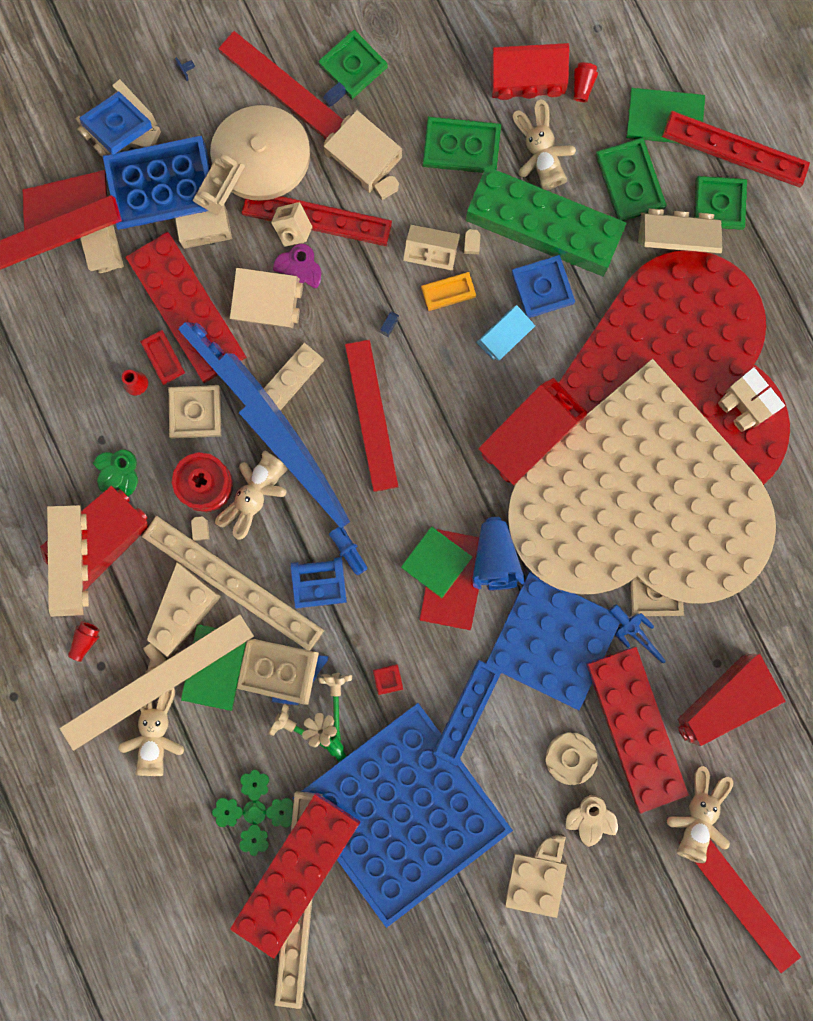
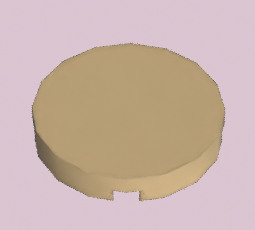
(571, 758)

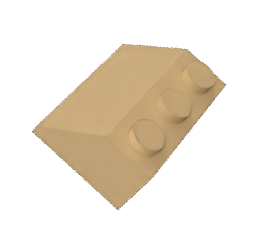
(680, 231)

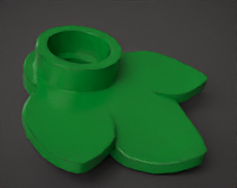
(114, 474)

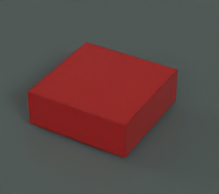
(388, 679)

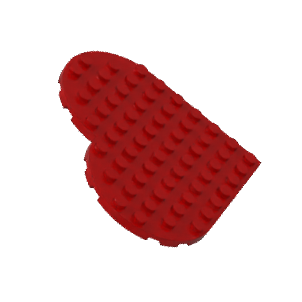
(703, 330)

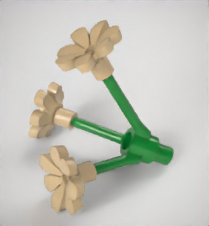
(321, 730)

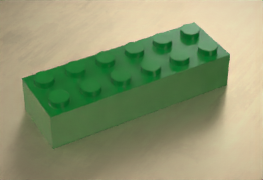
(545, 221)

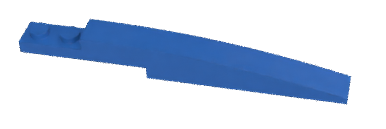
(267, 420)

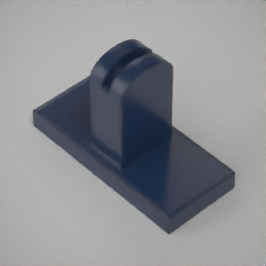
(184, 67)

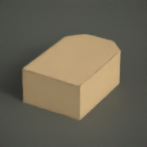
(387, 187)
(472, 242)
(200, 529)

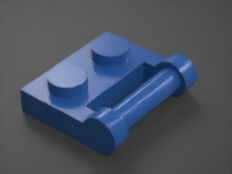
(320, 591)

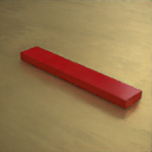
(280, 85)
(735, 149)
(327, 219)
(59, 231)
(371, 416)
(748, 909)

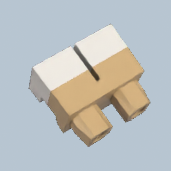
(753, 411)

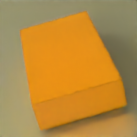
(448, 291)

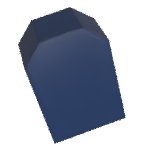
(334, 94)
(389, 324)

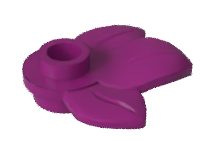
(306, 270)

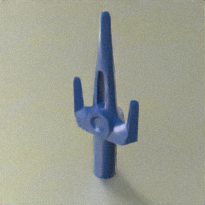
(631, 627)

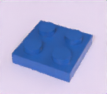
(115, 122)
(543, 286)

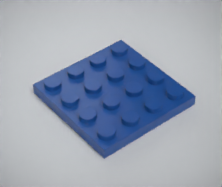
(551, 640)

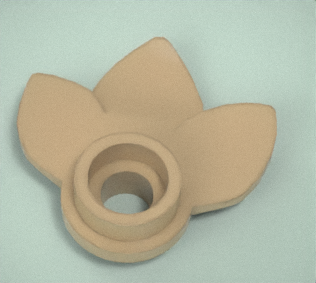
(592, 824)

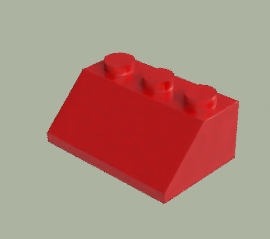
(529, 71)

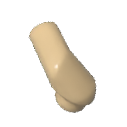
(155, 656)

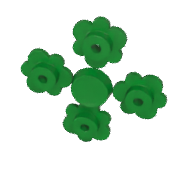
(254, 812)

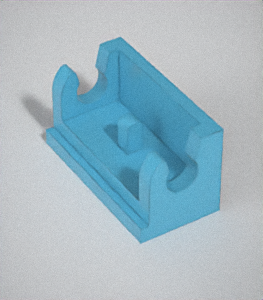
(505, 333)

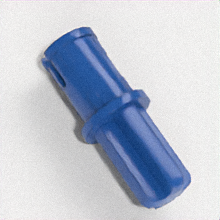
(348, 550)

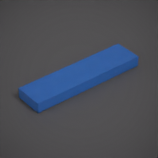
(466, 713)

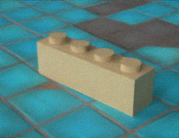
(66, 561)

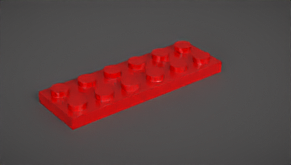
(181, 299)
(637, 729)
(295, 875)

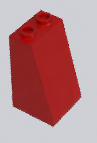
(532, 431)
(110, 531)
(731, 701)

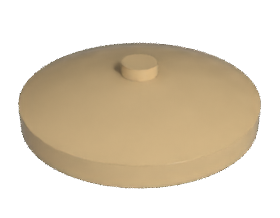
(270, 147)

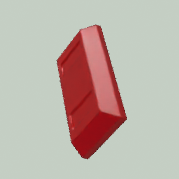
(162, 357)

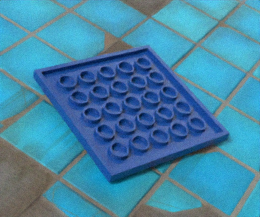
(415, 815)

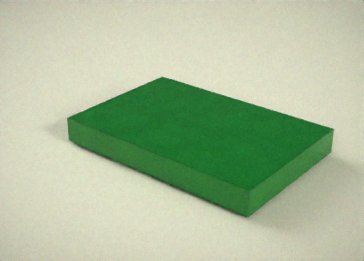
(651, 109)
(461, 144)
(630, 179)
(217, 682)

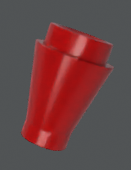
(584, 80)
(138, 385)
(83, 639)

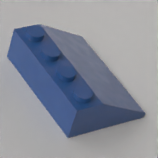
(157, 181)

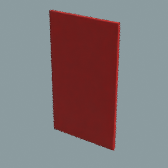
(62, 197)
(459, 602)

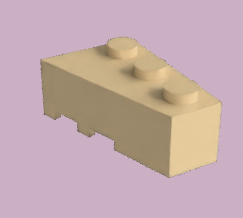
(181, 609)

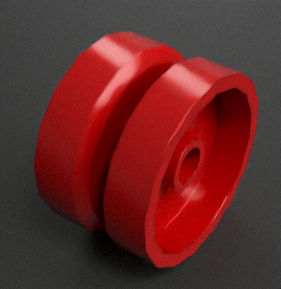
(191, 472)

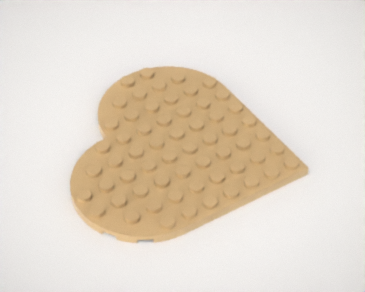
(644, 496)

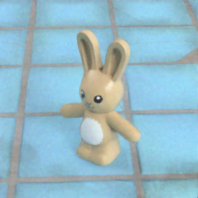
(540, 144)
(250, 497)
(151, 743)
(704, 813)

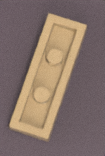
(293, 375)

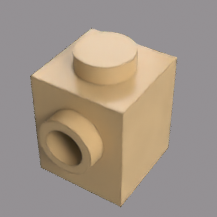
(292, 224)

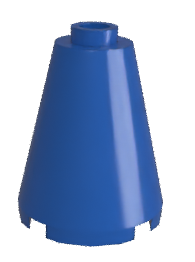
(496, 557)

